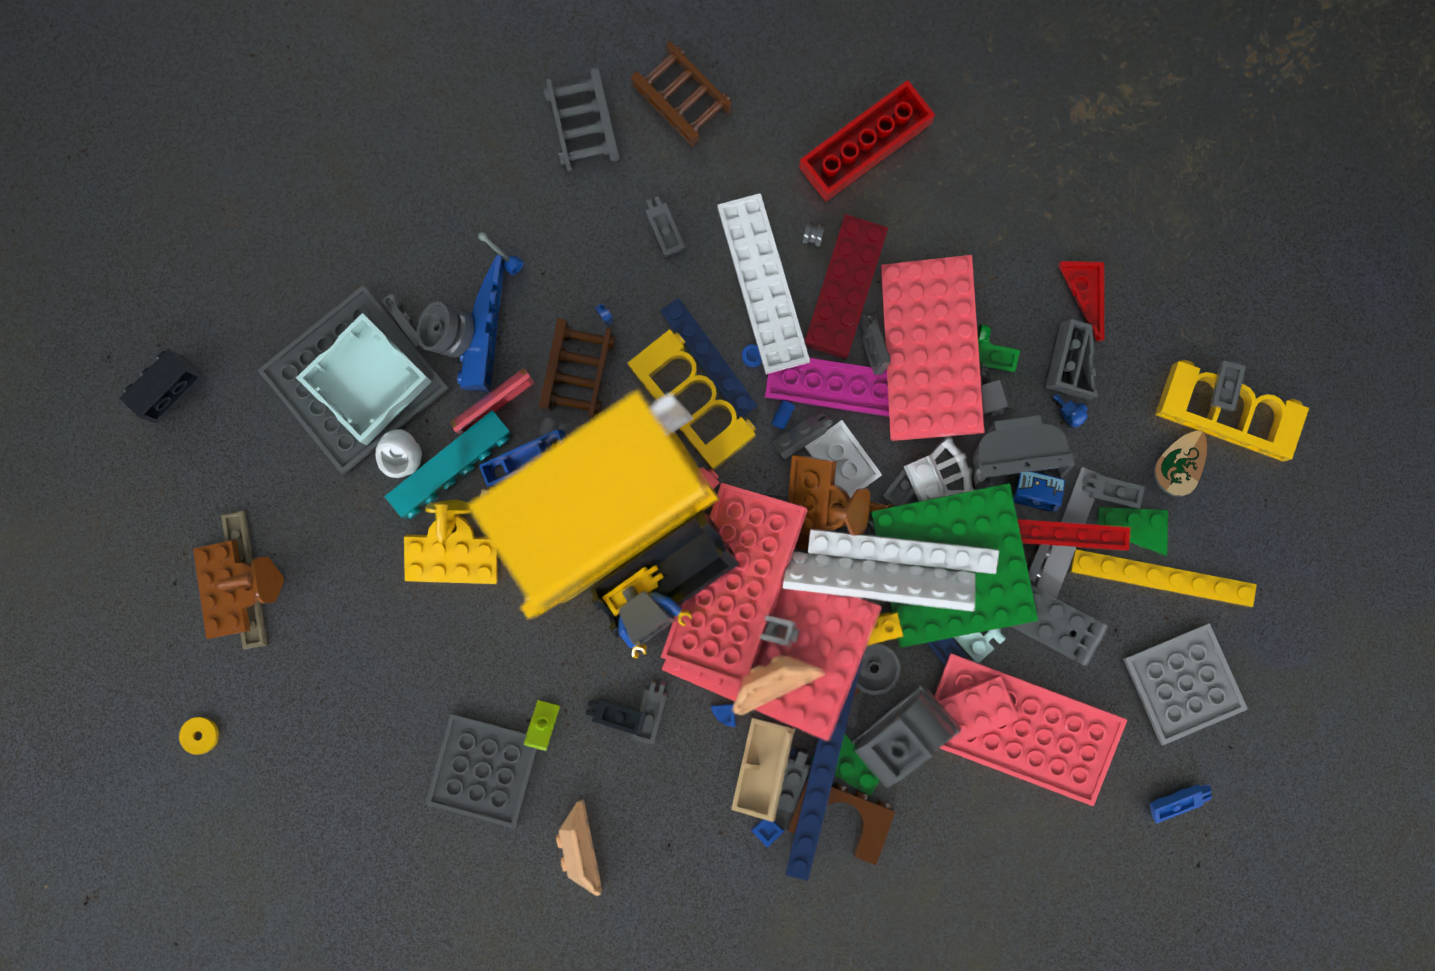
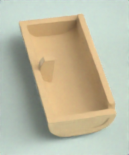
(763, 769)

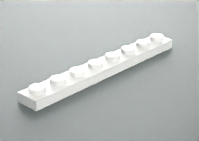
(903, 551)

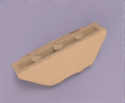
(773, 681)
(578, 850)

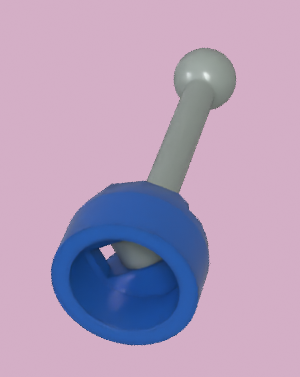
(511, 263)

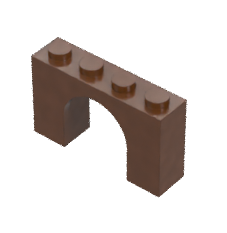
(875, 820)

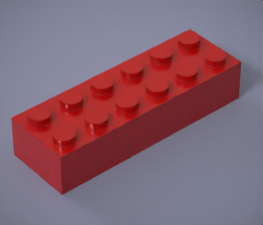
(866, 141)

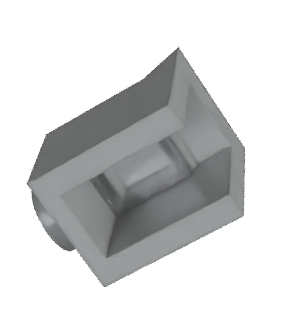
(780, 631)

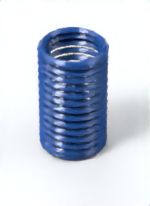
(782, 413)

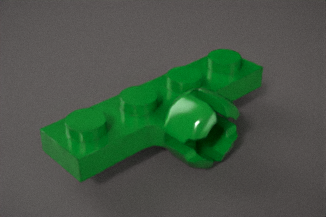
(993, 355)

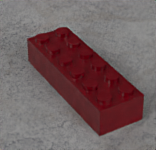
(845, 287)

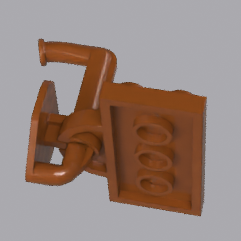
(814, 488)
(227, 584)

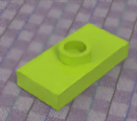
(541, 725)

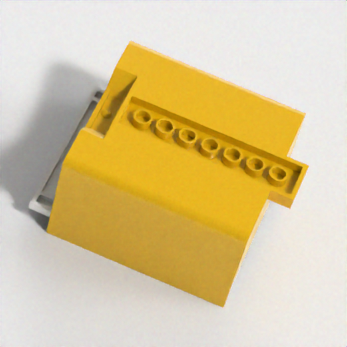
(594, 501)

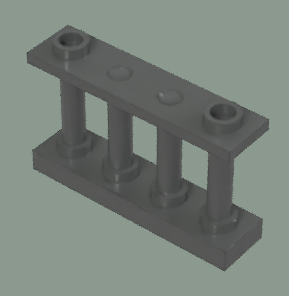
(597, 105)

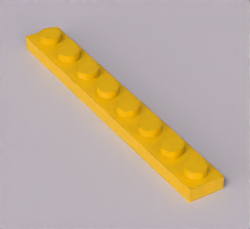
(1163, 578)

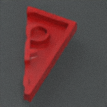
(1087, 287)

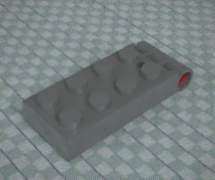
(1056, 622)

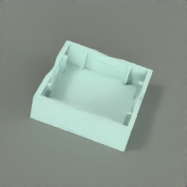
(364, 379)

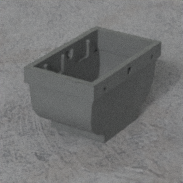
(1020, 447)
(905, 736)

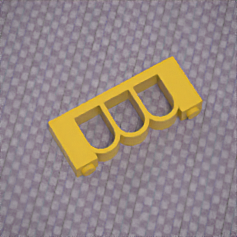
(657, 356)
(1286, 425)

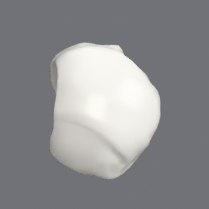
(398, 454)

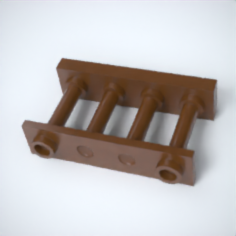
(659, 99)
(555, 376)

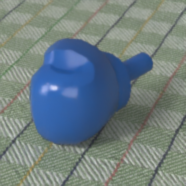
(1072, 413)

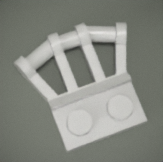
(927, 479)

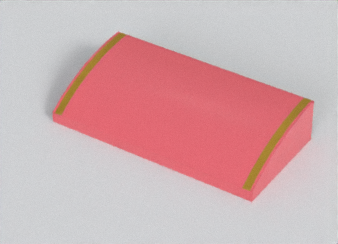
(493, 401)

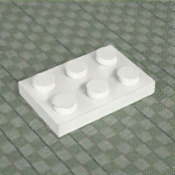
(853, 464)

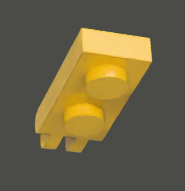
(641, 581)

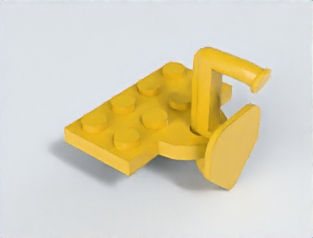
(447, 553)

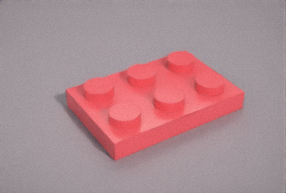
(979, 708)

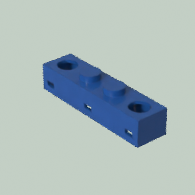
(519, 457)

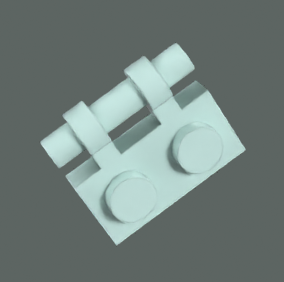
(978, 645)

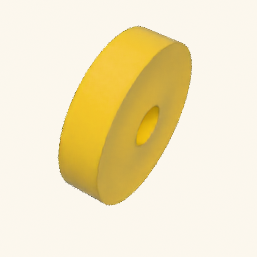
(188, 737)

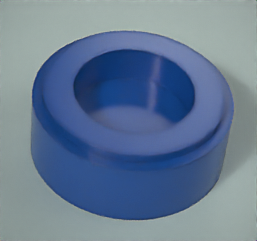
(751, 356)

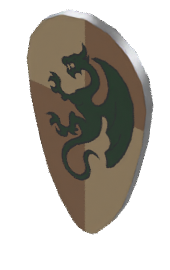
(1182, 464)

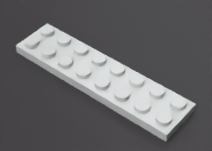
(763, 284)
(881, 581)

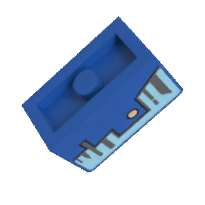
(1039, 491)

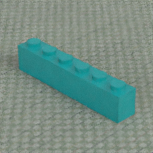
(448, 465)

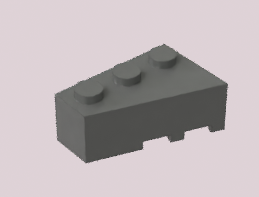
(1072, 361)
(995, 398)

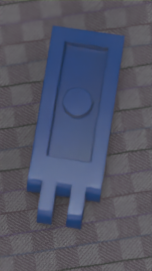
(1180, 802)

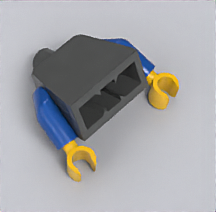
(646, 616)

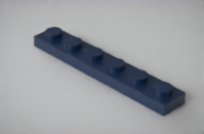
(708, 358)

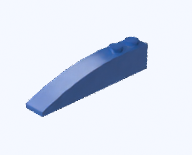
(479, 357)

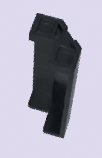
(687, 559)

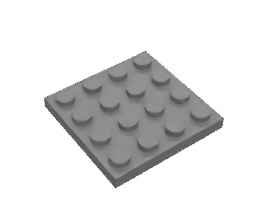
(1185, 684)

